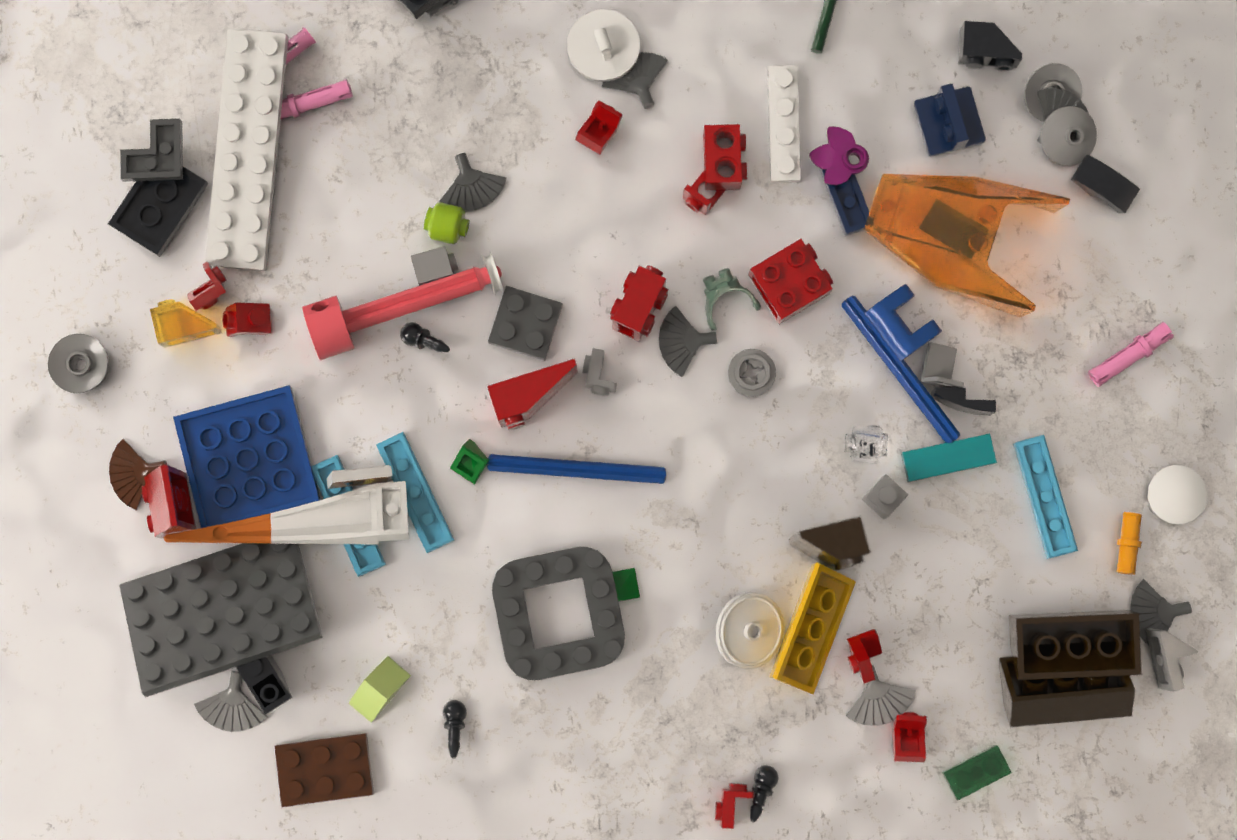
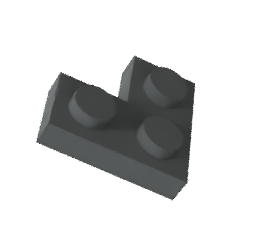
(163, 158)

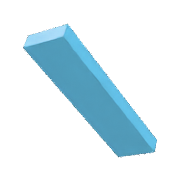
(1045, 496)
(420, 500)
(363, 557)

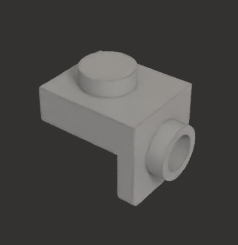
(593, 368)

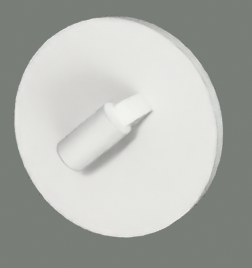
(603, 45)
(750, 630)

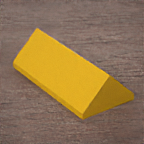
(812, 628)

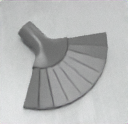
(880, 703)
(231, 708)

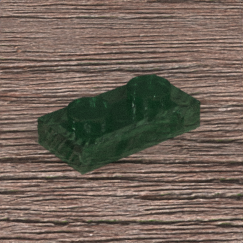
(976, 772)

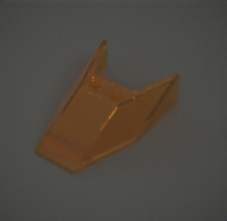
(948, 230)

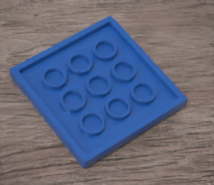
(246, 457)

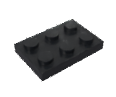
(157, 210)

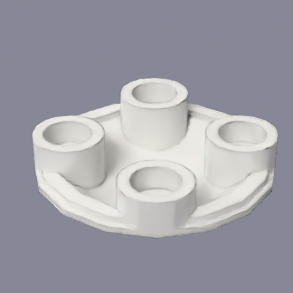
(1177, 494)

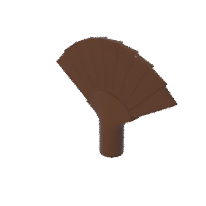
(128, 473)

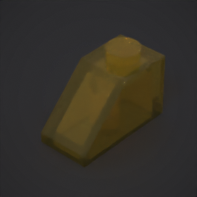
(179, 324)

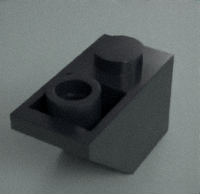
(986, 45)
(265, 683)

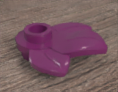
(834, 156)

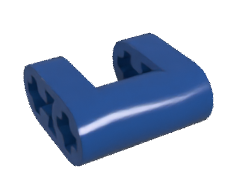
(892, 327)

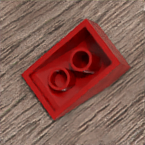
(526, 394)
(169, 501)

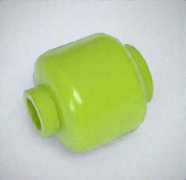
(446, 223)

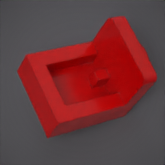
(599, 127)
(208, 293)
(247, 319)
(862, 649)
(909, 737)
(726, 808)

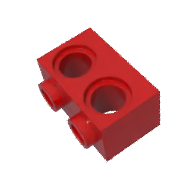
(718, 157)

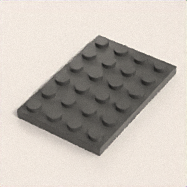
(218, 613)

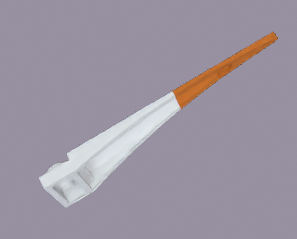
(354, 517)

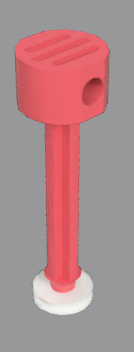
(332, 327)

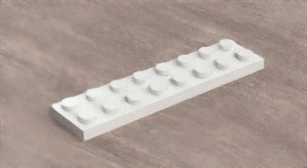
(246, 149)

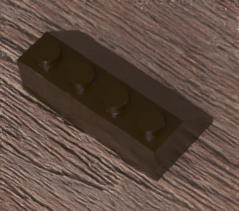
(834, 544)
(1075, 644)
(1063, 699)

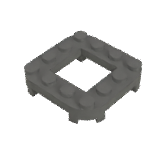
(515, 624)

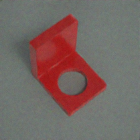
(698, 202)

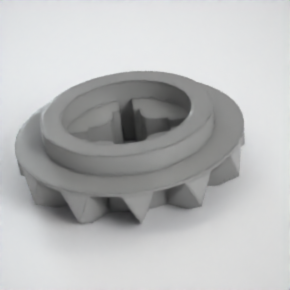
(756, 359)

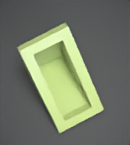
(379, 688)

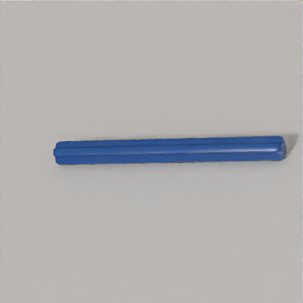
(902, 372)
(577, 469)

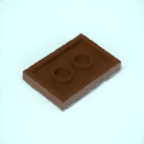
(324, 770)

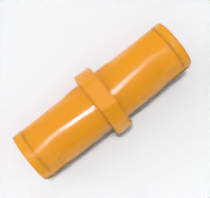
(1129, 543)

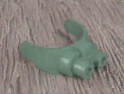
(718, 286)

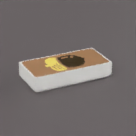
(359, 476)

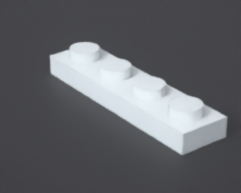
(784, 124)

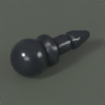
(414, 335)
(454, 714)
(765, 779)

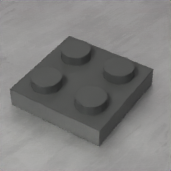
(525, 323)

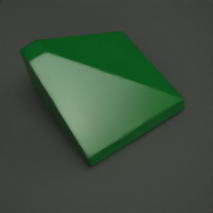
(470, 462)
(626, 584)

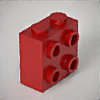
(791, 280)
(643, 294)

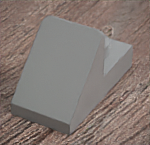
(1165, 651)

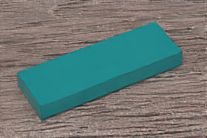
(948, 458)

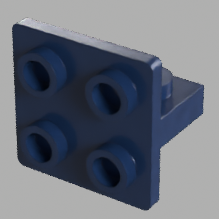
(949, 120)

